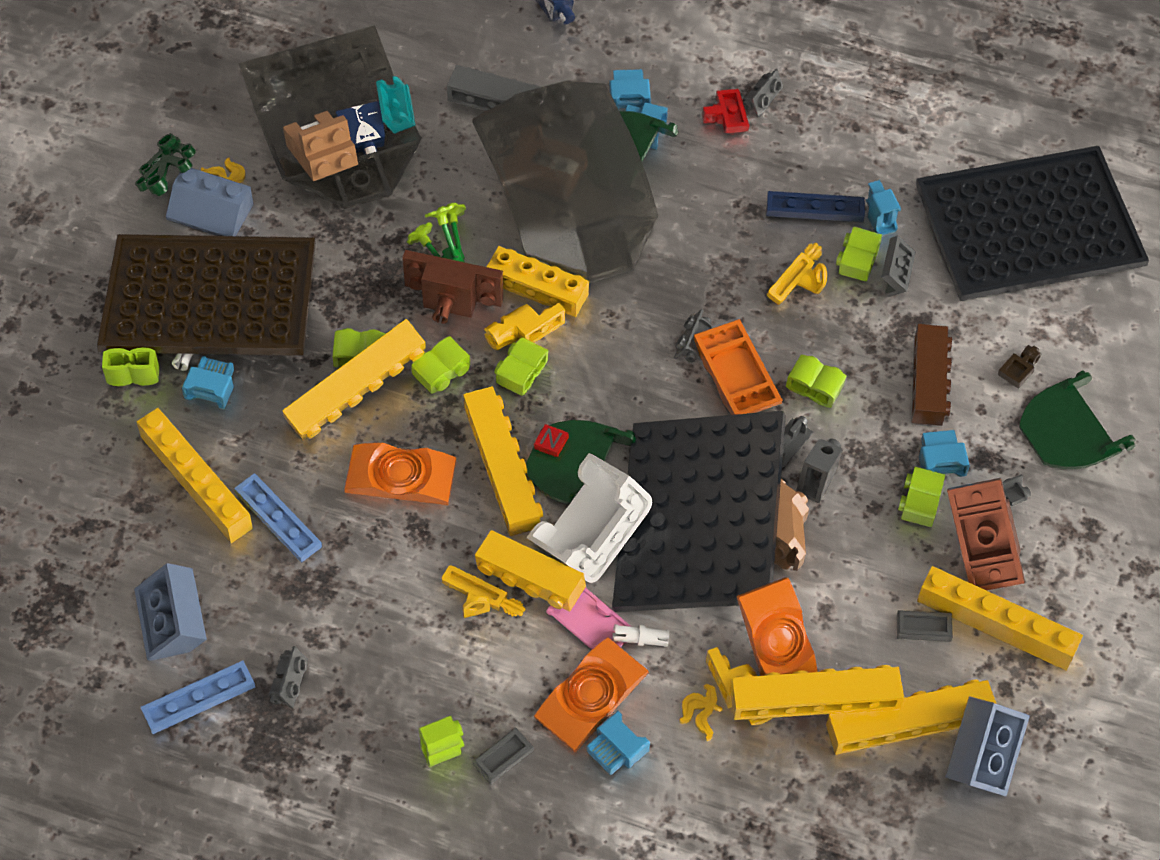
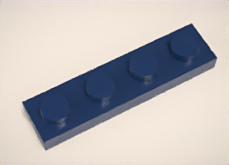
(815, 206)

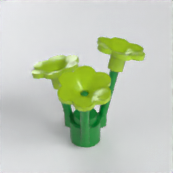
(444, 215)

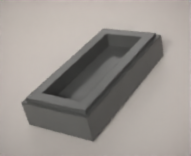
(924, 625)
(503, 755)

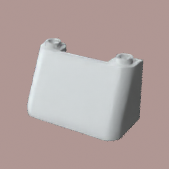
(595, 521)

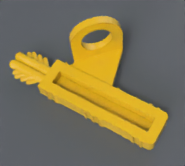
(800, 274)
(480, 594)

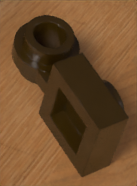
(1018, 369)

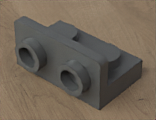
(898, 266)

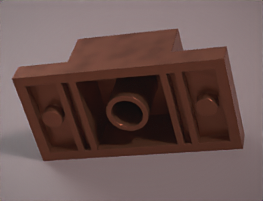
(451, 284)
(986, 534)

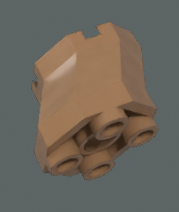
(790, 528)

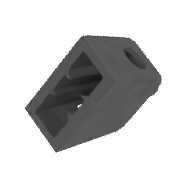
(825, 459)

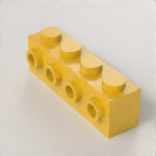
(540, 281)
(530, 571)

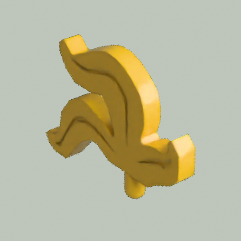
(237, 171)
(698, 701)

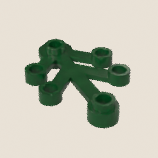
(160, 163)

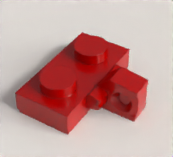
(728, 111)

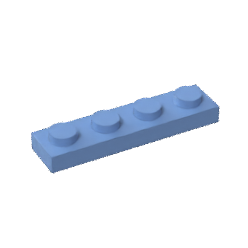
(278, 517)
(197, 697)

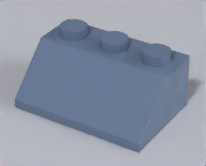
(209, 203)
(170, 612)
(987, 746)

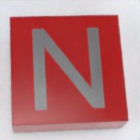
(551, 440)

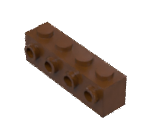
(930, 375)

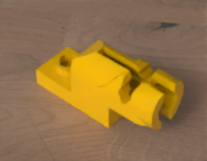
(524, 323)
(723, 674)

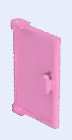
(588, 622)

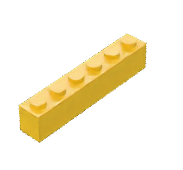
(354, 379)
(502, 461)
(195, 475)
(999, 618)
(816, 692)
(918, 716)

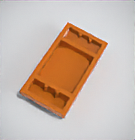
(736, 369)
(400, 473)
(777, 629)
(590, 694)

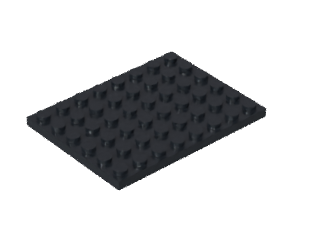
(1031, 223)
(709, 513)

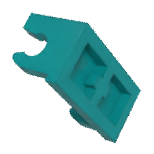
(395, 105)

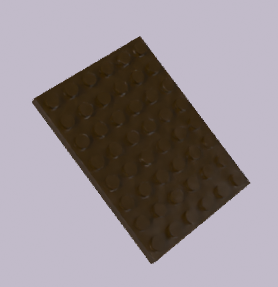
(208, 294)

